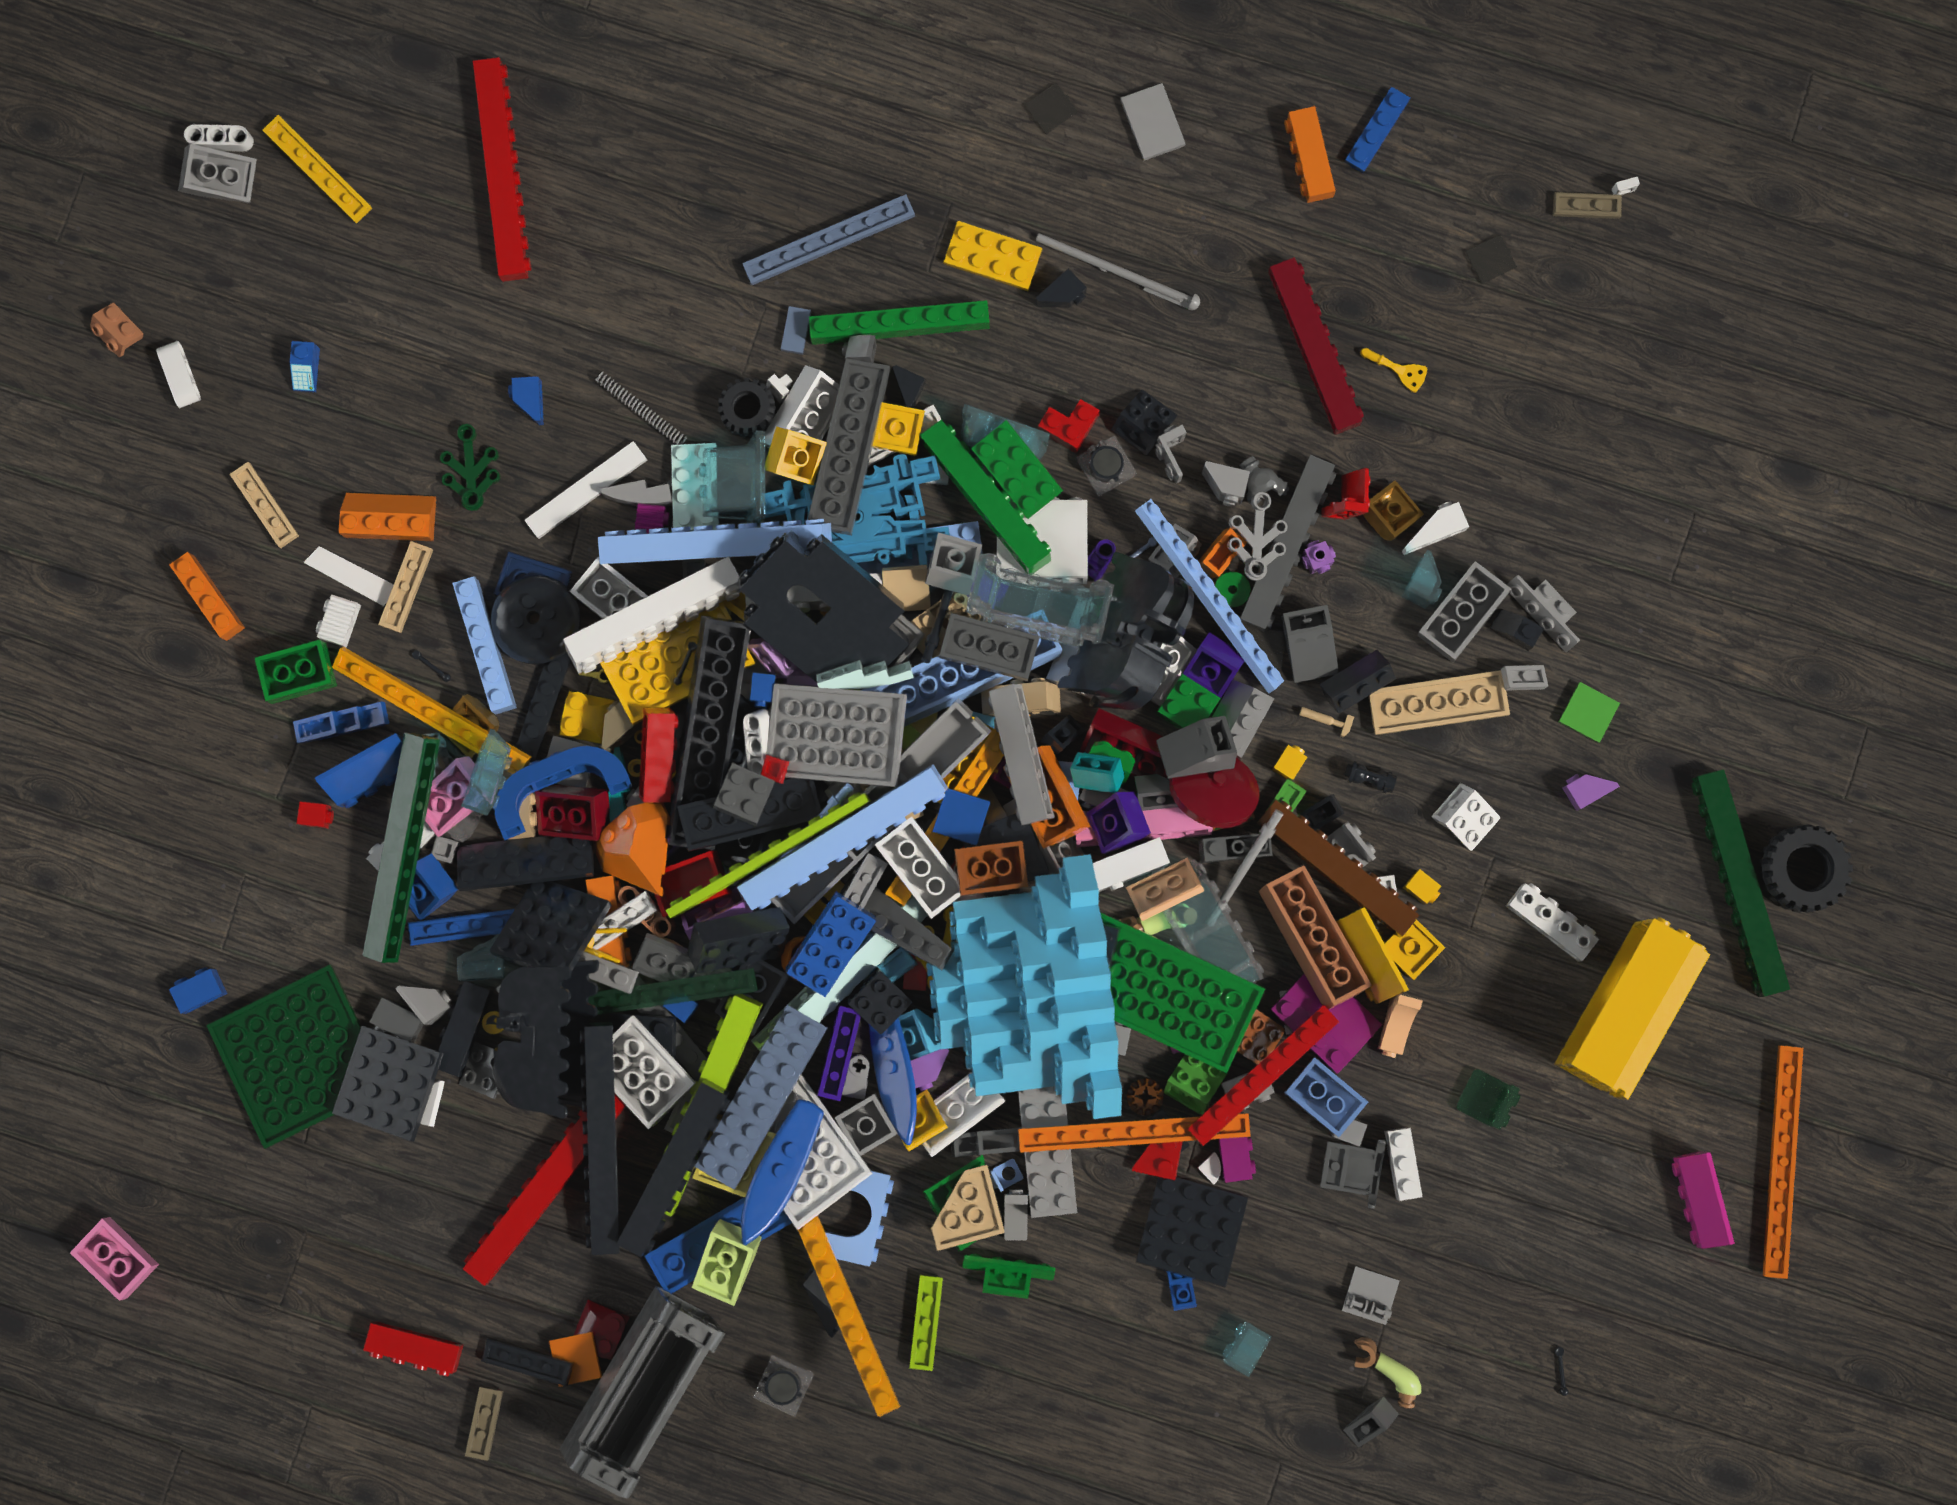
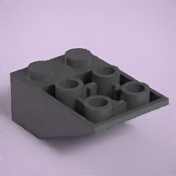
(1310, 643)
(1198, 748)

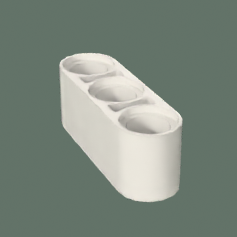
(228, 142)
(178, 374)
(756, 738)

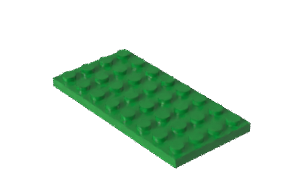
(1180, 997)

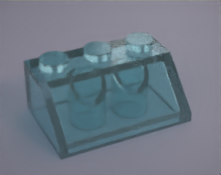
(487, 774)

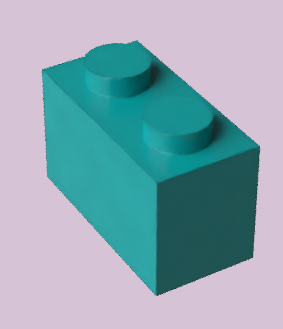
(1097, 772)

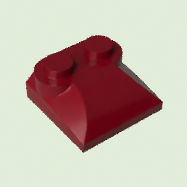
(607, 1327)

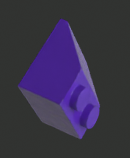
(1214, 665)
(1118, 822)

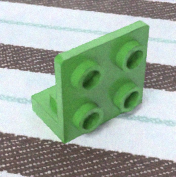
(1194, 1083)

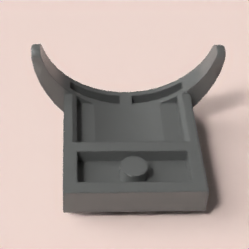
(1353, 1169)

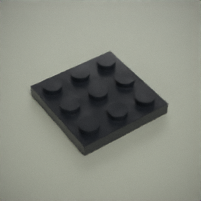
(1010, 830)

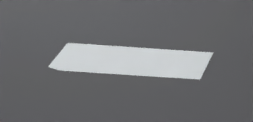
(350, 575)

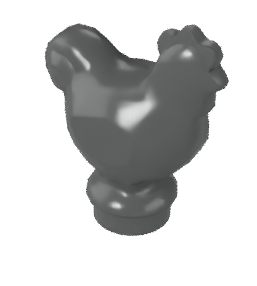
(1262, 480)

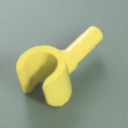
(595, 675)

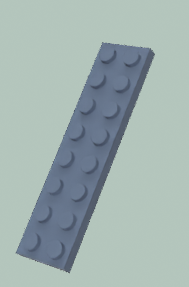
(760, 1097)

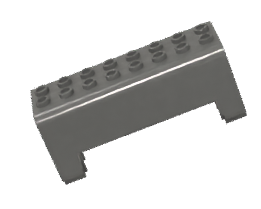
(639, 1391)

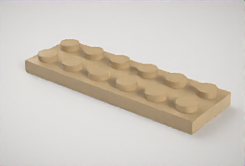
(1438, 702)

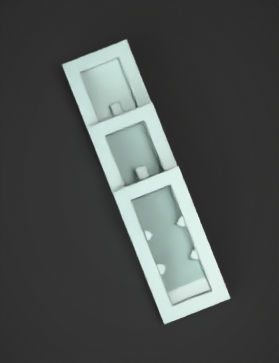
(856, 677)

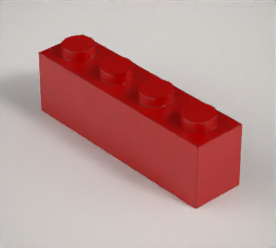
(657, 754)
(413, 1347)

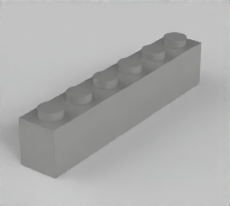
(1021, 754)

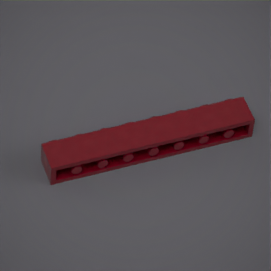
(1315, 345)

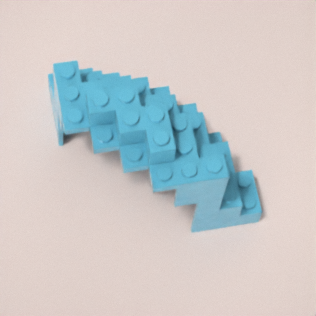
(1033, 992)

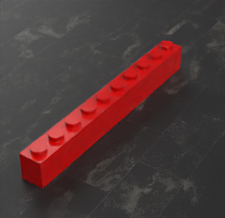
(501, 170)
(531, 1203)

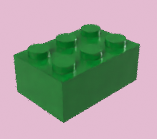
(295, 672)

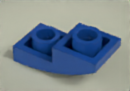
(1181, 1292)

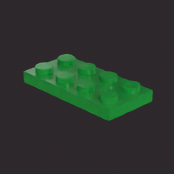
(1017, 469)

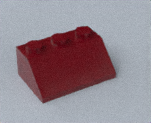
(572, 811)

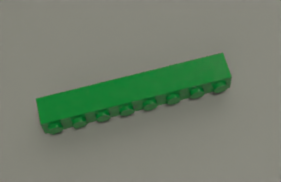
(900, 322)
(985, 497)

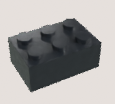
(769, 986)

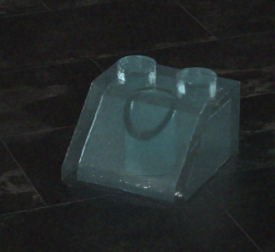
(1424, 582)

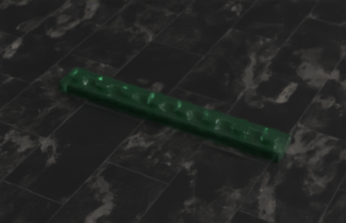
(675, 991)

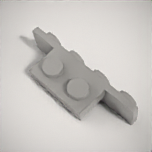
(1547, 609)

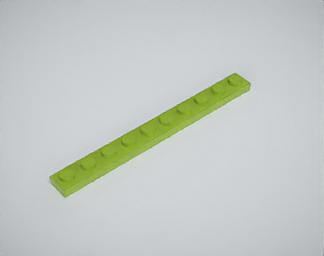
(760, 859)

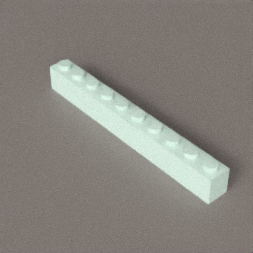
(868, 955)

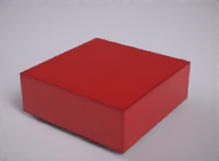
(774, 768)

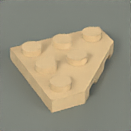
(969, 1212)

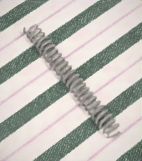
(642, 414)

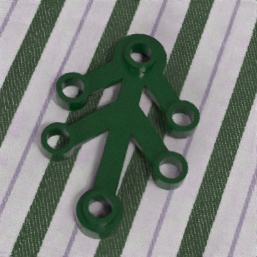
(470, 471)

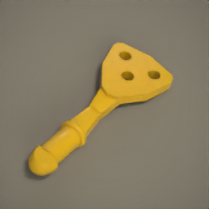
(1402, 371)

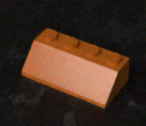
(387, 517)
(1068, 814)

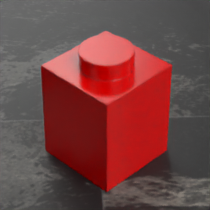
(315, 815)

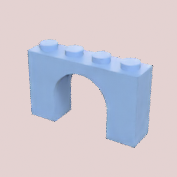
(861, 1247)

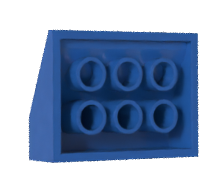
(363, 772)

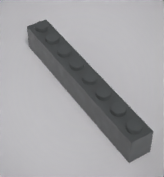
(1298, 516)

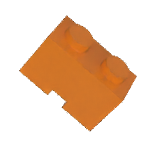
(1218, 555)

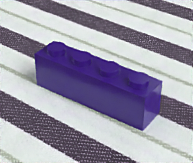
(838, 1053)

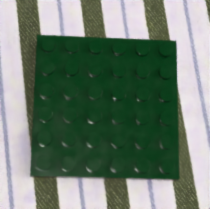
(289, 1054)

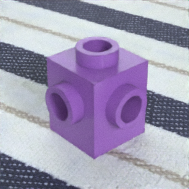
(1314, 564)

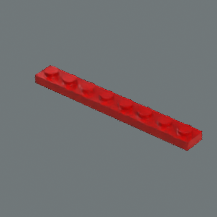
(1263, 1075)

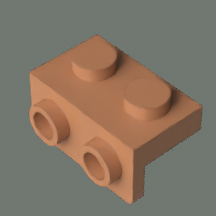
(115, 329)

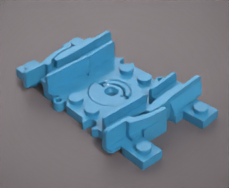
(880, 494)

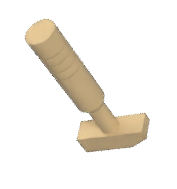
(1328, 720)

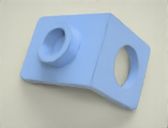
(997, 1179)

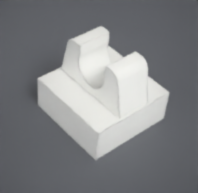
(779, 387)

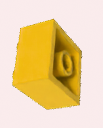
(794, 455)

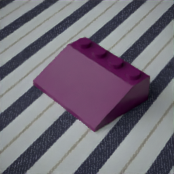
(1342, 1041)

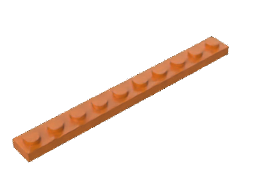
(1121, 1133)
(1782, 1162)

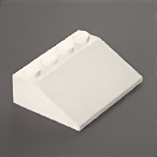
(646, 1073)

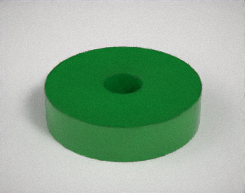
(1239, 582)

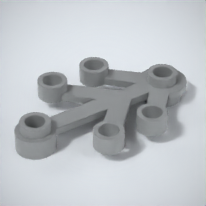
(1256, 539)

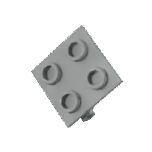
(1370, 1295)

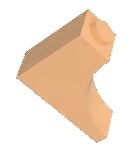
(1398, 1024)

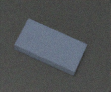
(795, 330)

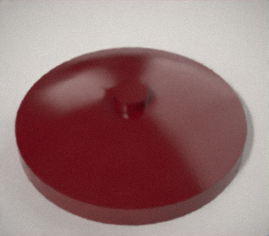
(1217, 797)

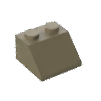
(617, 727)

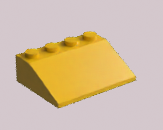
(1372, 956)

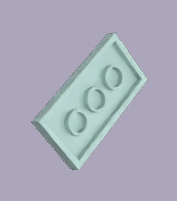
(686, 485)

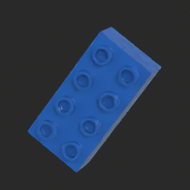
(830, 944)

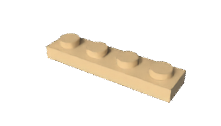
(264, 505)
(405, 587)

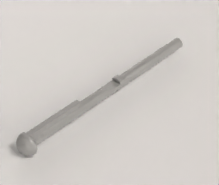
(1150, 286)

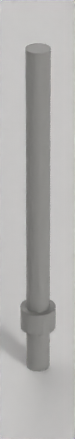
(1266, 832)

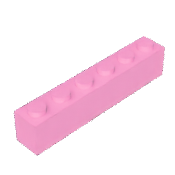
(1163, 823)

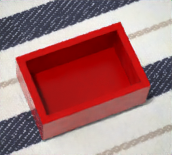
(686, 876)

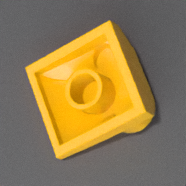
(584, 717)

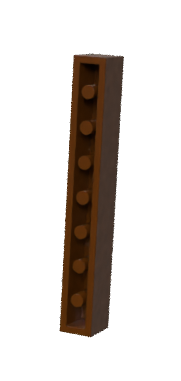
(1340, 870)

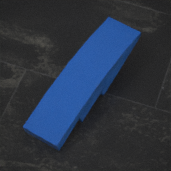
(341, 722)

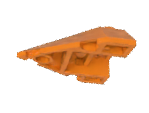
(636, 846)

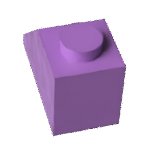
(1587, 789)
(927, 1068)

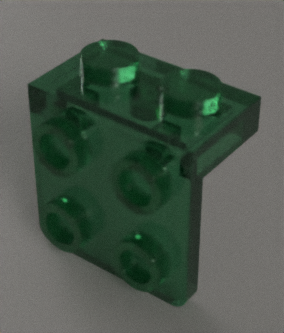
(1488, 1099)

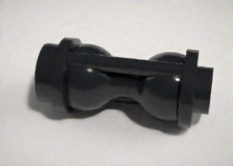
(1381, 780)

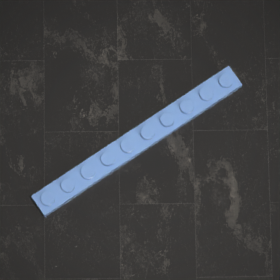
(1209, 596)

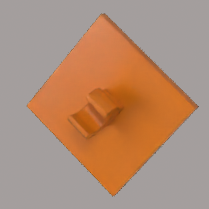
(582, 1352)

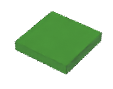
(1589, 712)

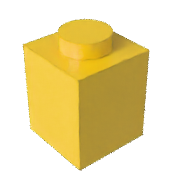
(1290, 762)
(1422, 887)

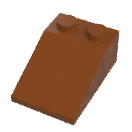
(991, 868)

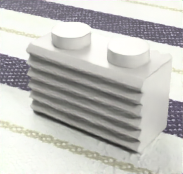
(338, 620)

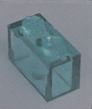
(1246, 1348)

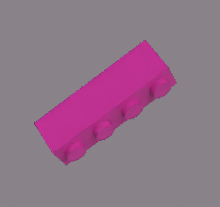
(1702, 1200)

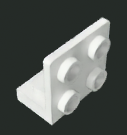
(1466, 816)

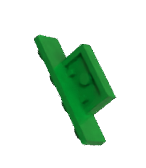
(1007, 1277)

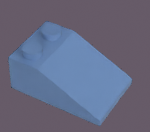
(1325, 1097)

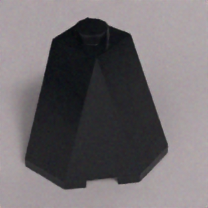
(820, 1302)

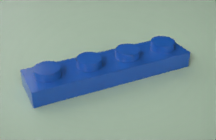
(1377, 130)

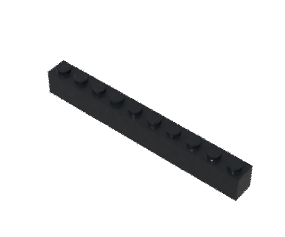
(600, 1138)

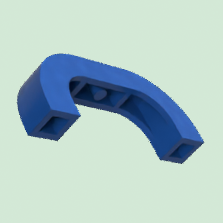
(550, 771)

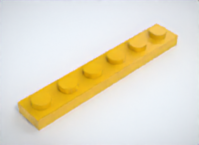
(317, 169)

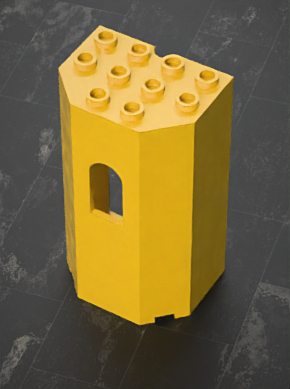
(1633, 1007)

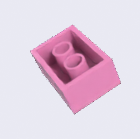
(114, 1258)

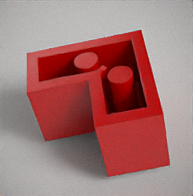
(1073, 430)

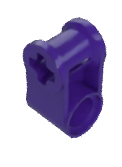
(1099, 562)

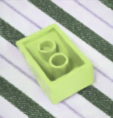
(725, 1263)

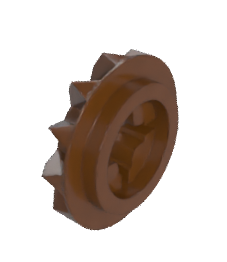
(1138, 1088)

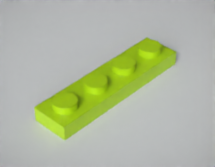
(926, 1322)

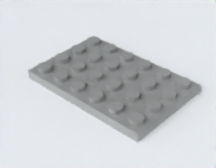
(837, 734)

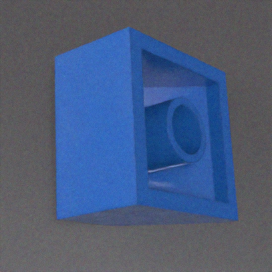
(430, 887)

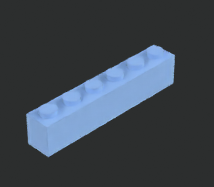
(484, 645)

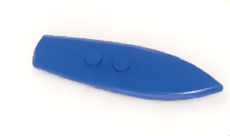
(895, 1078)
(780, 1169)

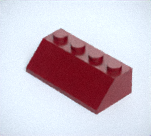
(1127, 737)

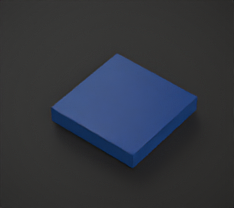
(961, 816)

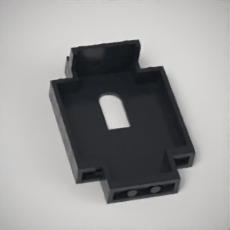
(854, 627)

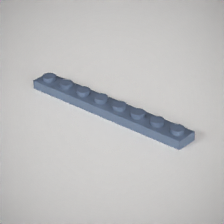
(828, 239)

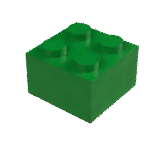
(1187, 703)

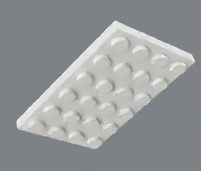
(831, 1166)

